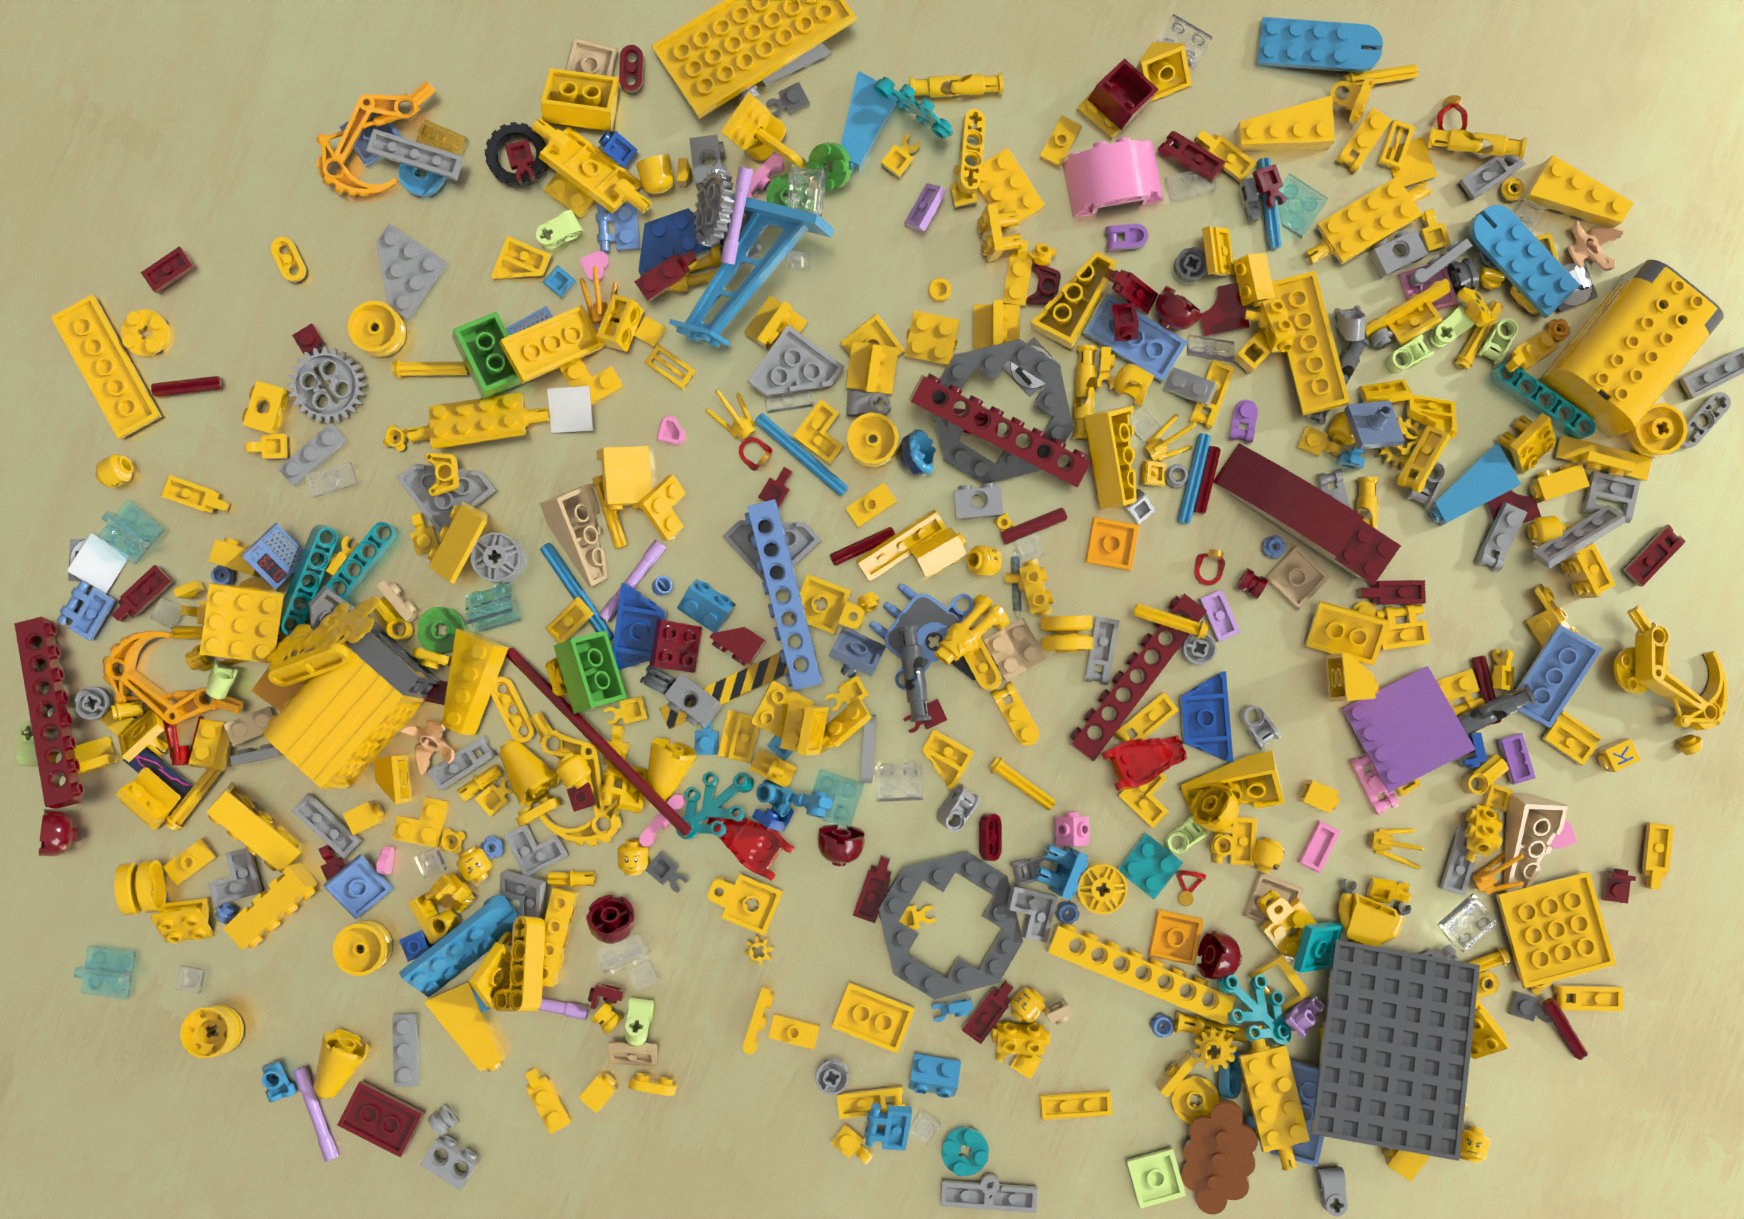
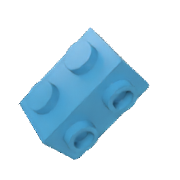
(706, 605)
(934, 1075)

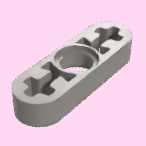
(1713, 417)
(868, 750)

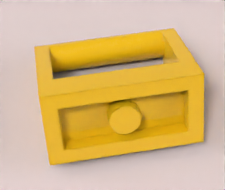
(1288, 972)

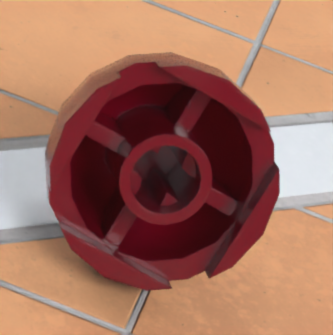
(1176, 310)
(56, 833)
(840, 845)
(610, 919)
(1219, 955)

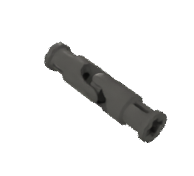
(1349, 361)
(912, 657)
(1502, 707)

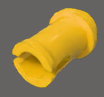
(126, 710)

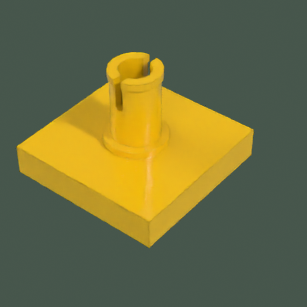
(143, 734)

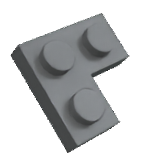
(531, 856)
(243, 879)
(526, 890)
(1039, 911)

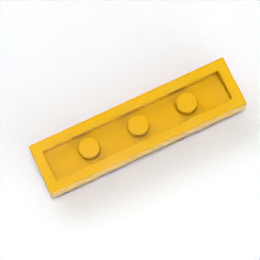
(900, 544)

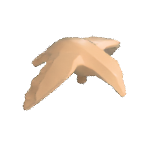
(1589, 245)
(430, 741)

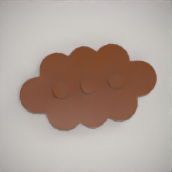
(1219, 1157)

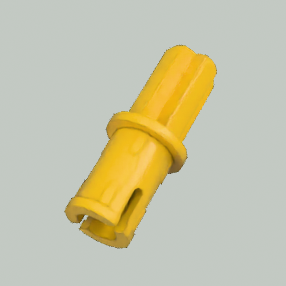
(479, 782)
(571, 878)

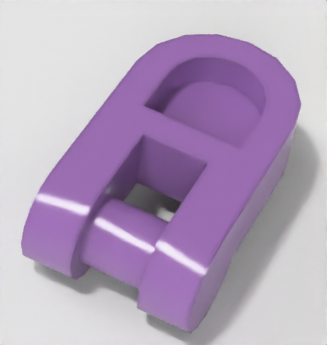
(1134, 237)
(1244, 413)

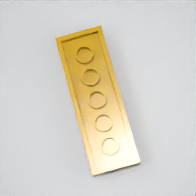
(1314, 354)
(106, 366)

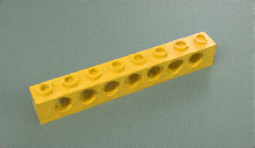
(1216, 1010)

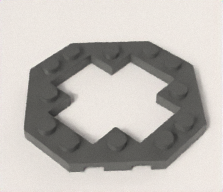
(990, 361)
(900, 938)

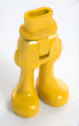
(711, 260)
(961, 639)

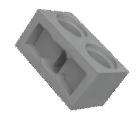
(447, 1168)

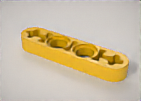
(968, 150)

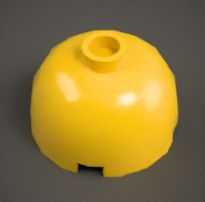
(1215, 808)

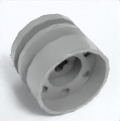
(508, 568)

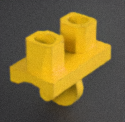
(773, 768)

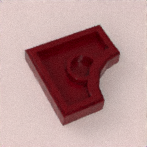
(1225, 314)
(1522, 502)

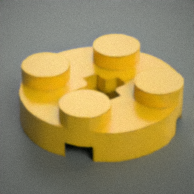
(152, 344)
(1192, 1086)

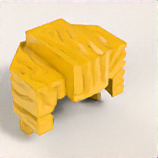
(451, 893)

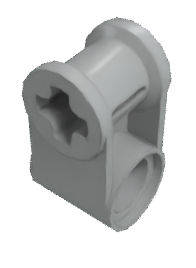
(1350, 323)
(863, 403)
(1431, 487)
(1262, 729)
(958, 807)
(1030, 867)
(1332, 1186)

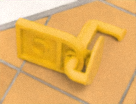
(759, 132)

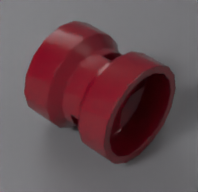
(1252, 583)

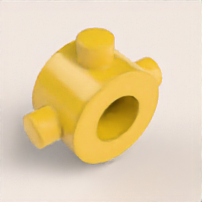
(1003, 522)

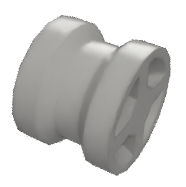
(442, 1120)

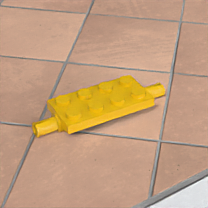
(589, 168)
(1368, 221)
(477, 421)
(1274, 1099)

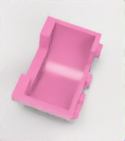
(1112, 176)

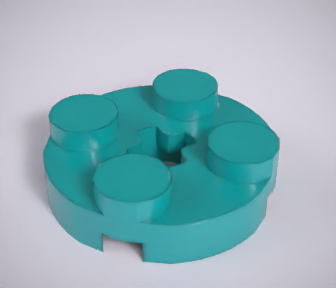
(977, 1156)

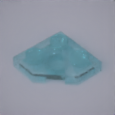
(1301, 205)

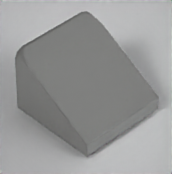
(1141, 509)

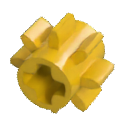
(760, 957)

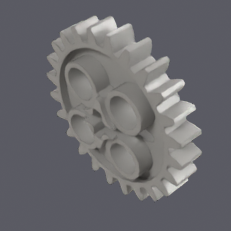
(713, 207)
(309, 397)

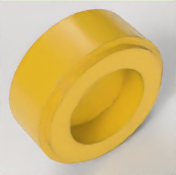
(939, 290)

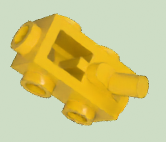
(1275, 324)
(1032, 582)
(1482, 832)
(1019, 1039)

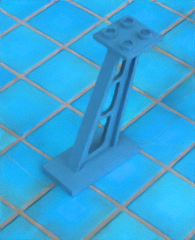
(762, 215)

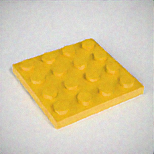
(1555, 929)

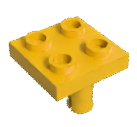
(990, 227)
(1531, 444)

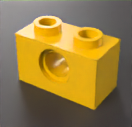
(271, 419)

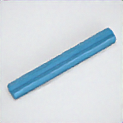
(1270, 215)
(1194, 479)

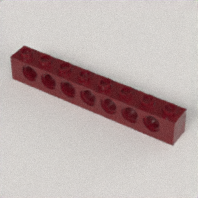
(1071, 473)
(39, 703)
(1092, 747)

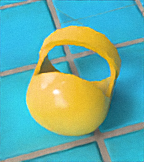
(655, 174)
(1137, 376)

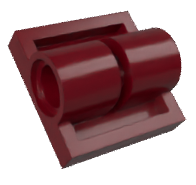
(675, 646)

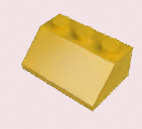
(580, 99)
(457, 541)
(1349, 679)

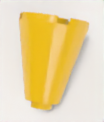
(668, 765)
(526, 773)
(338, 1060)

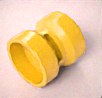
(606, 1018)

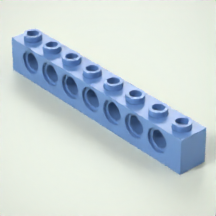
(754, 517)

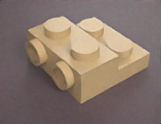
(1014, 649)

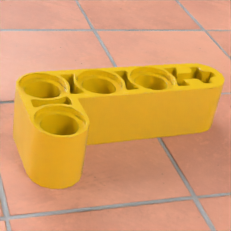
(525, 967)

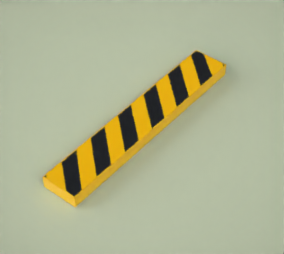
(734, 686)

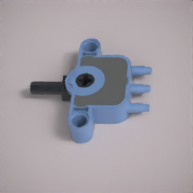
(932, 621)

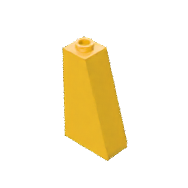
(469, 1027)

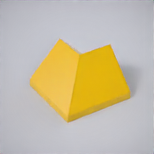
(1165, 67)
(393, 777)

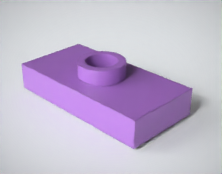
(1517, 758)

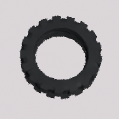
(499, 138)

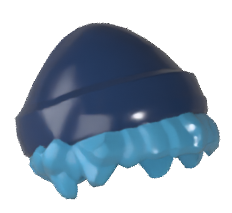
(916, 453)

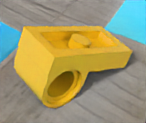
(432, 921)

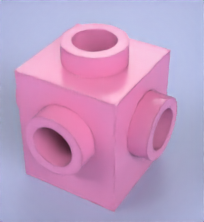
(1072, 830)

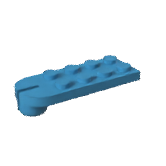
(1319, 45)
(1522, 258)
(461, 946)

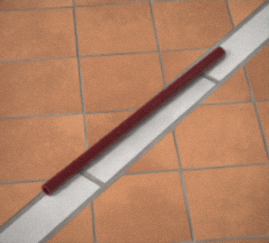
(599, 742)

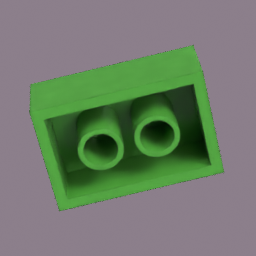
(484, 356)
(590, 671)

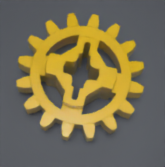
(1402, 452)

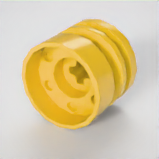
(1094, 876)
(198, 1031)

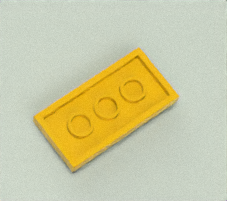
(551, 344)

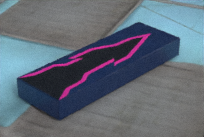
(165, 772)

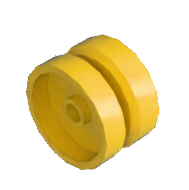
(363, 326)
(1658, 432)
(873, 454)
(1066, 635)
(140, 887)
(349, 946)

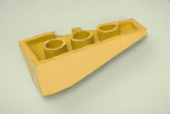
(1251, 780)

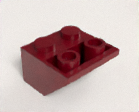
(741, 642)

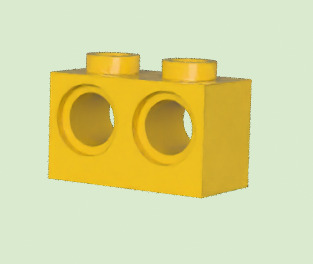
(620, 322)

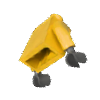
(1368, 920)

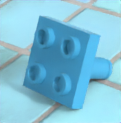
(1069, 868)

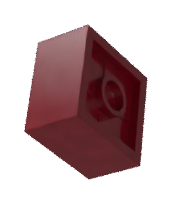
(1123, 94)

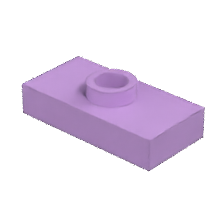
(925, 207)
(1219, 615)

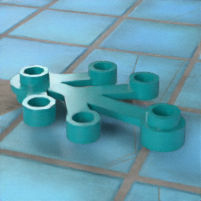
(922, 110)
(711, 807)
(1258, 1010)

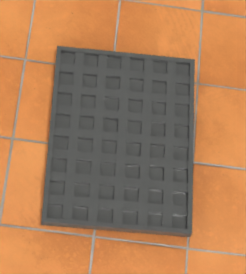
(1396, 1050)

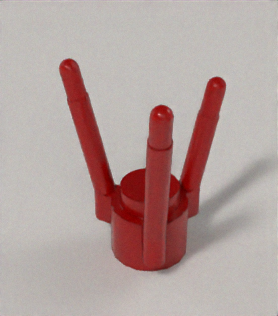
(178, 753)

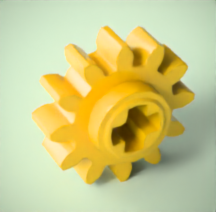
(1208, 1055)

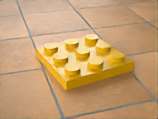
(241, 622)

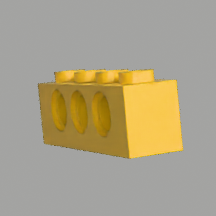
(557, 930)

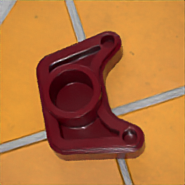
(1047, 285)

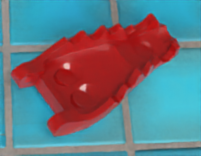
(1142, 760)
(752, 844)

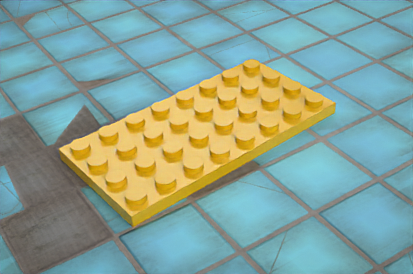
(743, 44)

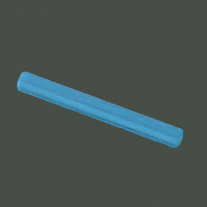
(801, 454)
(573, 586)

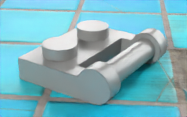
(1612, 489)

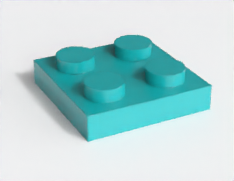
(1149, 866)
(1317, 946)

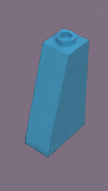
(865, 119)
(1479, 484)

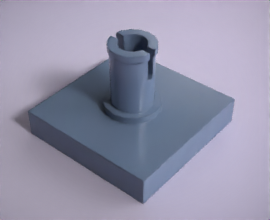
(1374, 425)
(856, 652)

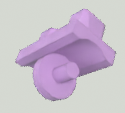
(1304, 1016)

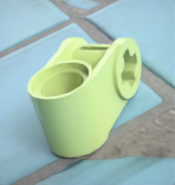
(561, 229)
(1453, 326)
(1496, 344)
(1411, 353)
(220, 680)
(26, 749)
(1188, 832)
(638, 1018)

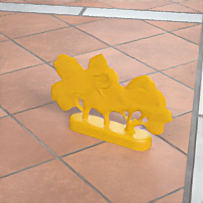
(325, 641)

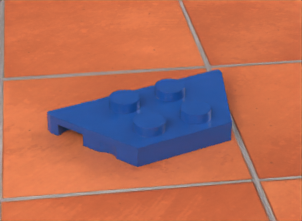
(668, 237)
(634, 627)
(1207, 717)

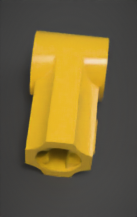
(391, 619)
(1486, 774)

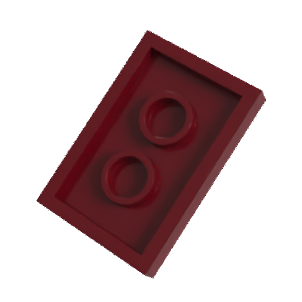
(380, 1118)

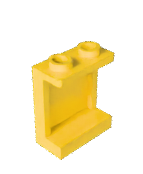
(625, 476)

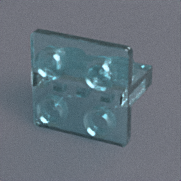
(130, 531)
(491, 608)
(844, 794)
(106, 972)

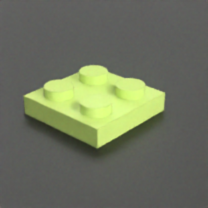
(1156, 1177)

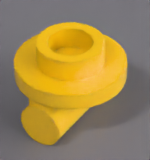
(1491, 278)

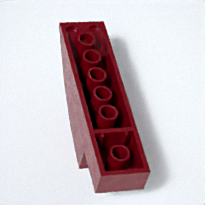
(1307, 513)

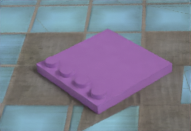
(1408, 729)

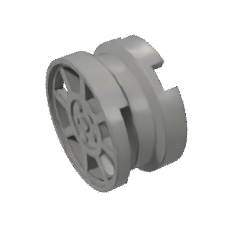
(1198, 650)
(93, 702)
(832, 1076)

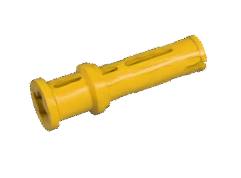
(1198, 1024)

